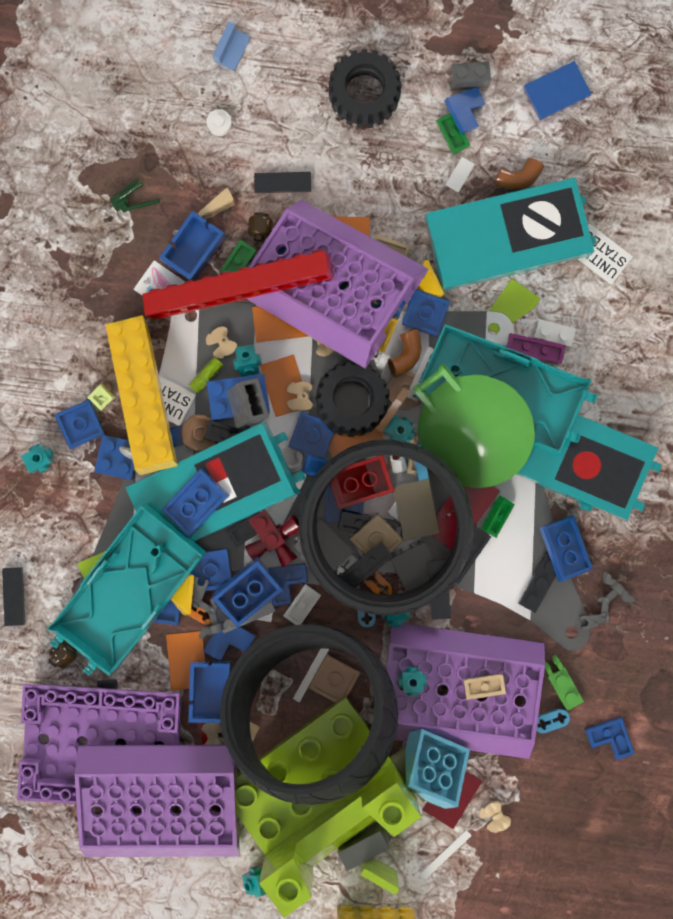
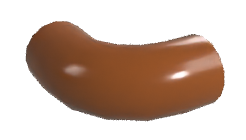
(522, 179)
(410, 353)

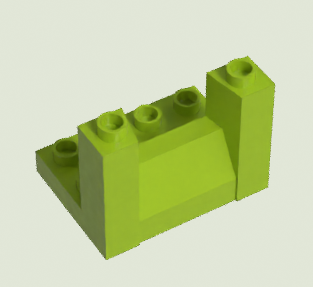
(304, 834)

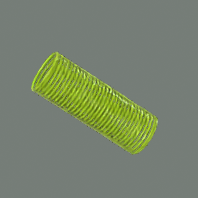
(205, 374)

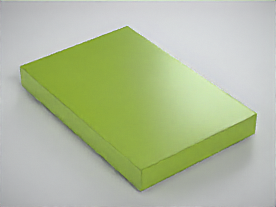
(380, 875)

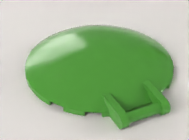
(475, 427)

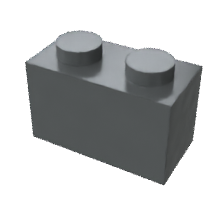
(470, 75)

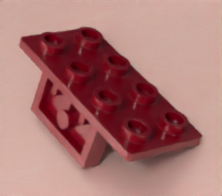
(446, 518)

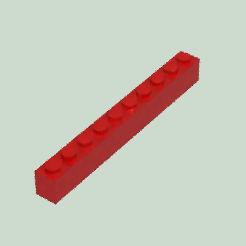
(238, 285)

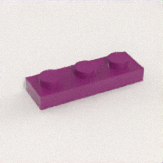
(537, 348)

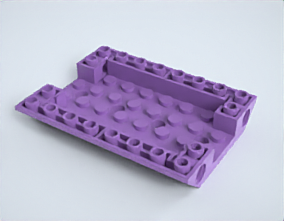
(322, 310)
(448, 658)
(95, 713)
(155, 781)

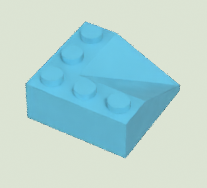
(435, 768)

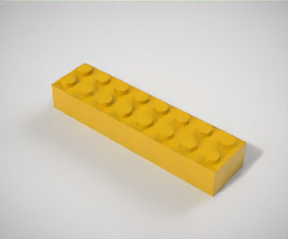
(141, 395)

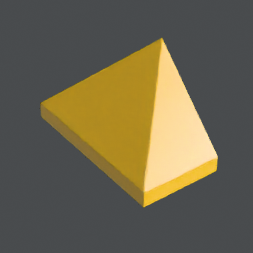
(430, 282)
(183, 596)

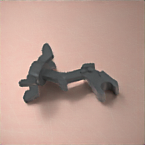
(198, 593)
(595, 619)

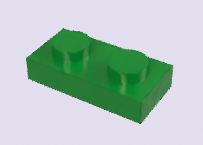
(455, 140)
(239, 257)
(497, 516)

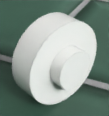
(219, 122)

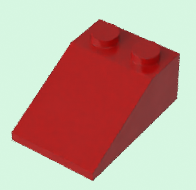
(361, 482)

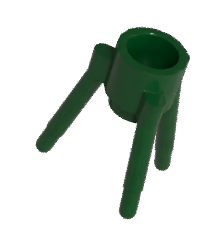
(120, 199)

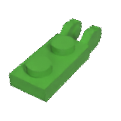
(563, 685)

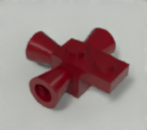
(273, 537)

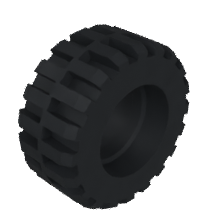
(371, 65)
(347, 424)

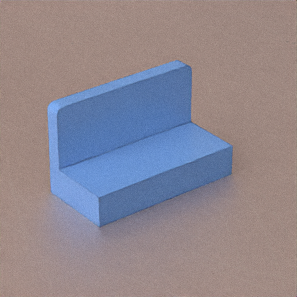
(230, 47)

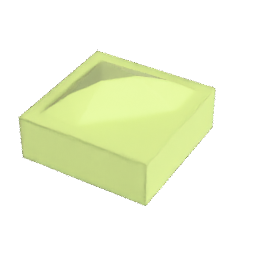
(101, 396)

